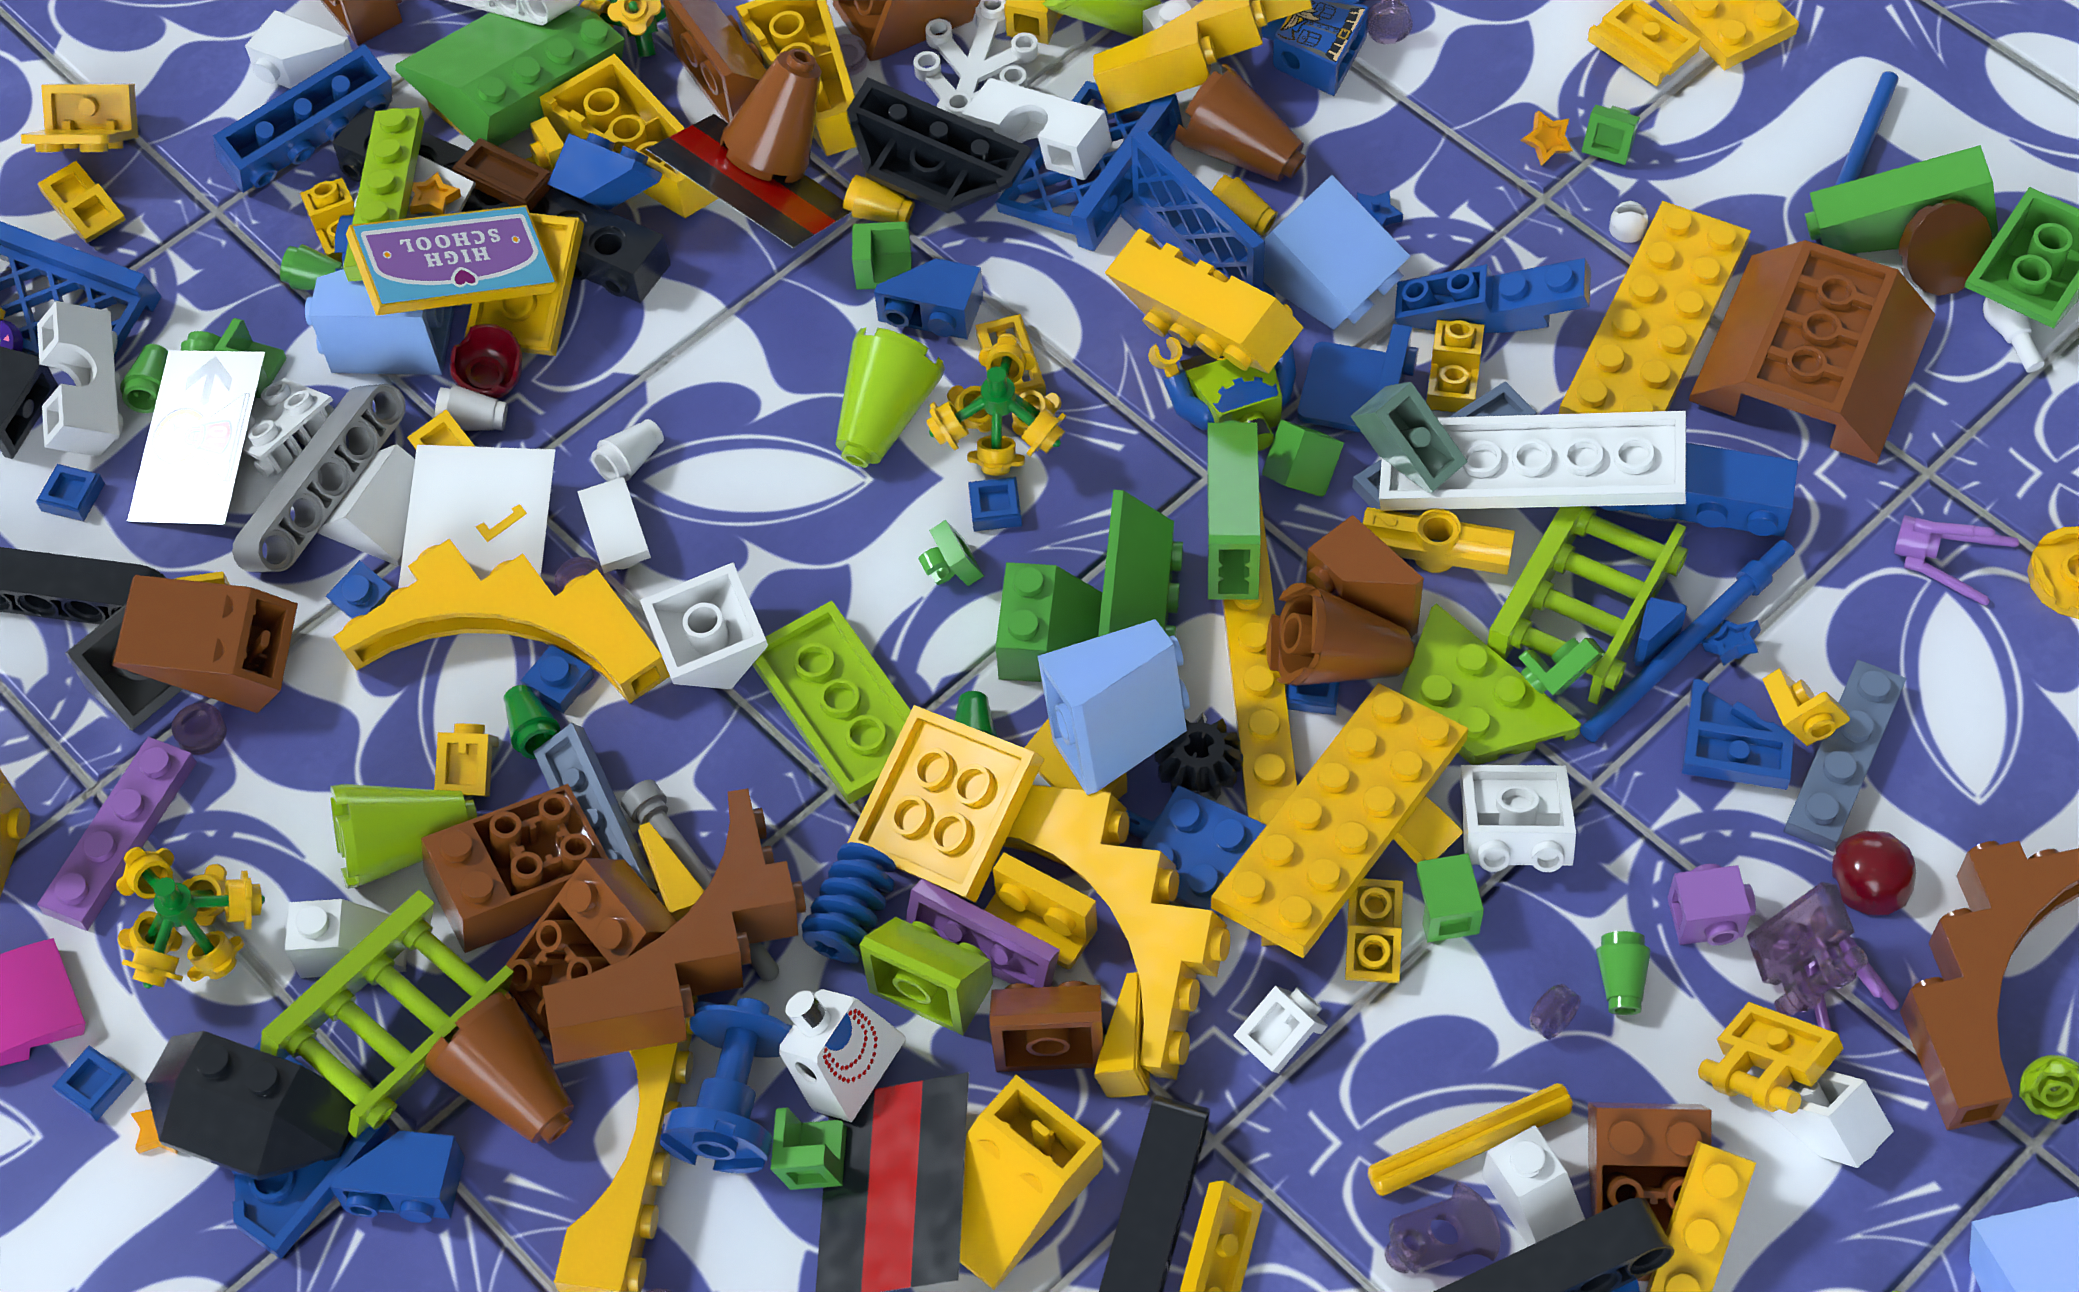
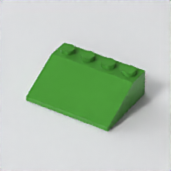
(499, 66)

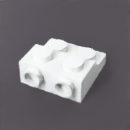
(1517, 816)

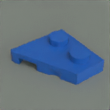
(1734, 743)

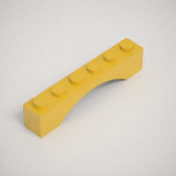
(608, 1241)

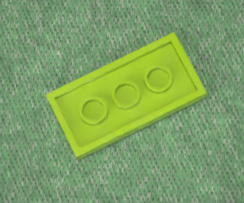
(834, 697)

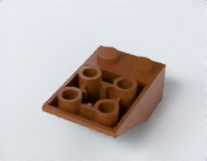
(207, 638)
(507, 864)
(590, 924)
(1643, 1153)

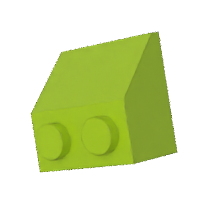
(926, 972)

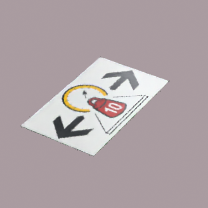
(196, 437)

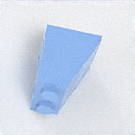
(1331, 256)
(371, 344)
(1114, 701)
(2028, 1249)

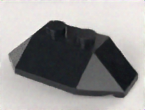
(930, 149)
(244, 1107)

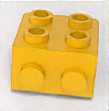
(85, 117)

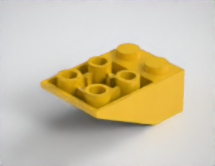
(1019, 1177)

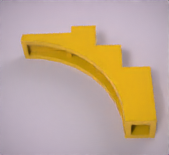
(1184, 49)
(512, 601)
(1137, 884)

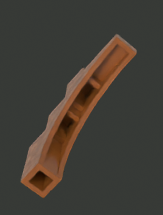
(651, 992)
(1956, 1015)

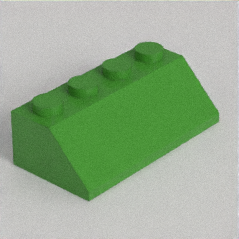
(1139, 567)

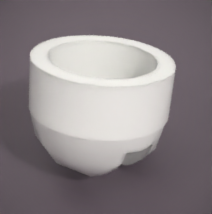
(1628, 222)

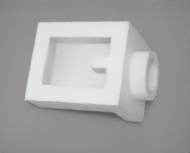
(1280, 1026)

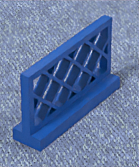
(1100, 199)
(1189, 216)
(75, 271)

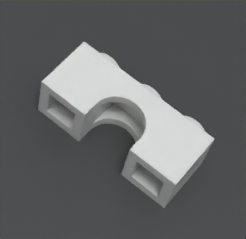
(1069, 133)
(83, 346)

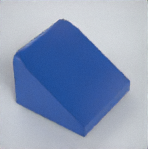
(1659, 627)

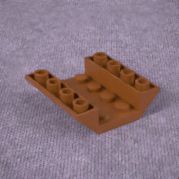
(1820, 340)

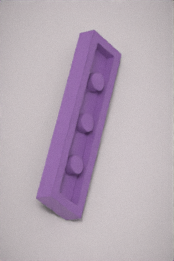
(120, 825)

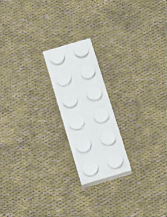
(1554, 463)

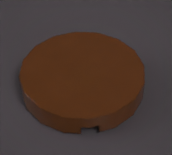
(1944, 246)

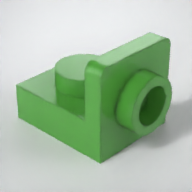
(1571, 663)

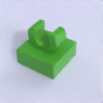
(1610, 134)
(950, 557)

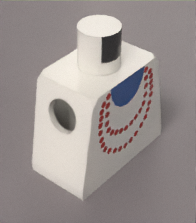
(837, 1050)

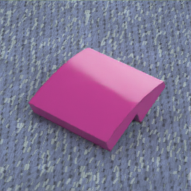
(35, 1001)

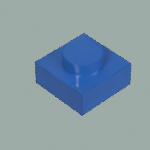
(359, 591)
(558, 678)

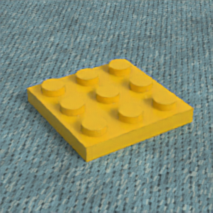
(946, 801)

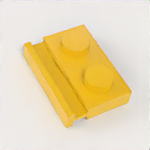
(1644, 40)

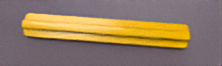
(1469, 1139)

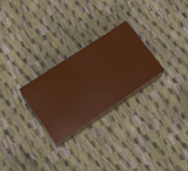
(504, 174)

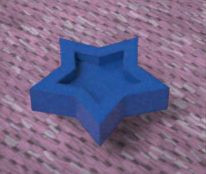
(1380, 208)
(1733, 640)

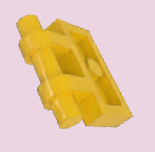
(1779, 1045)

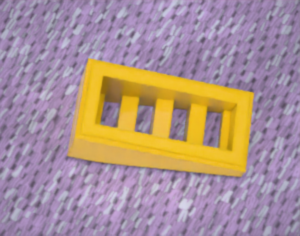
(674, 881)
(1119, 1059)

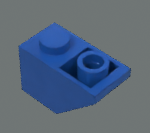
(600, 175)
(932, 298)
(403, 1176)

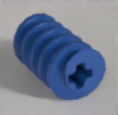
(846, 902)

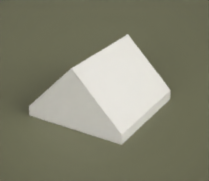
(376, 507)
(706, 629)

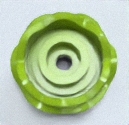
(2051, 1086)

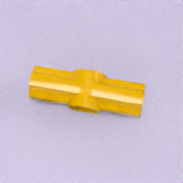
(1462, 545)

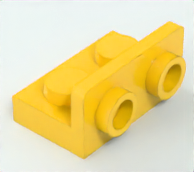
(1043, 908)

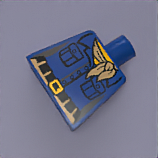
(1319, 42)

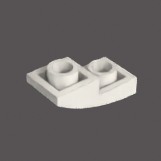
(614, 525)

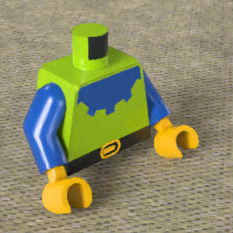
(1218, 391)

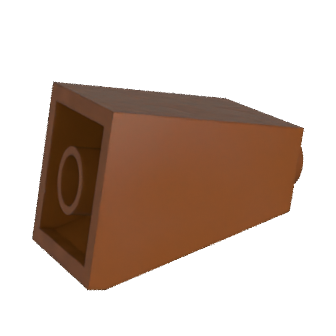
(899, 24)

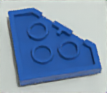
(283, 1206)

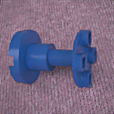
(721, 1120)

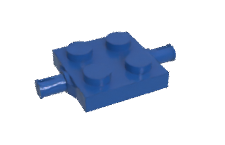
(1200, 840)

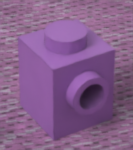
(1710, 904)

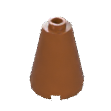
(777, 120)
(1240, 128)
(1332, 640)
(504, 1070)

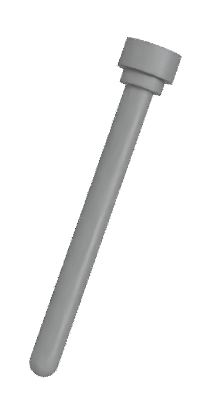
(646, 804)

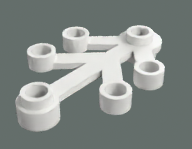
(975, 67)

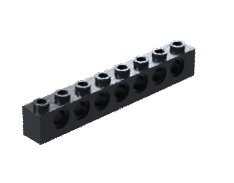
(612, 249)

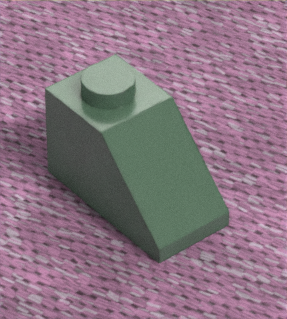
(1409, 436)

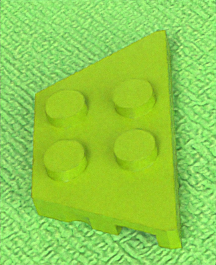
(1481, 691)

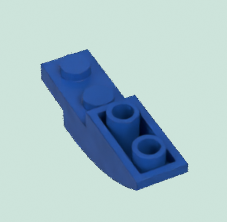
(1500, 302)

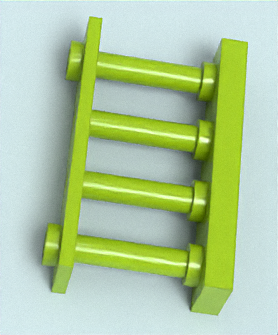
(1557, 554)
(335, 997)

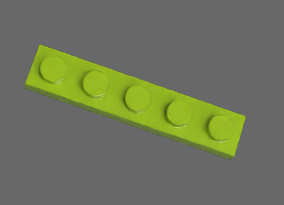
(387, 172)

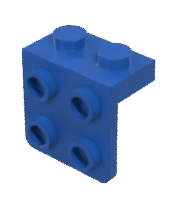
(1348, 376)

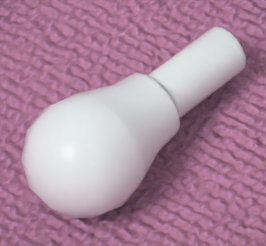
(2016, 331)

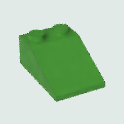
(2033, 260)

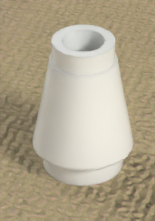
(471, 409)
(627, 450)

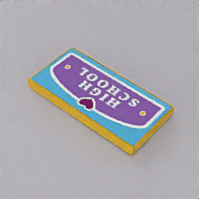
(450, 259)

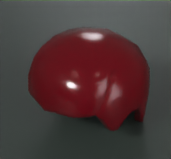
(487, 361)
(1874, 872)

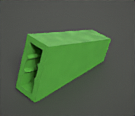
(1875, 209)
(1233, 510)

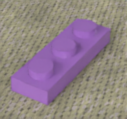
(1012, 952)

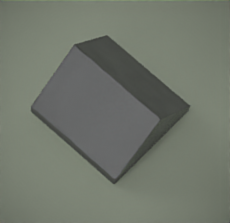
(122, 692)

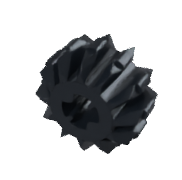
(1218, 760)

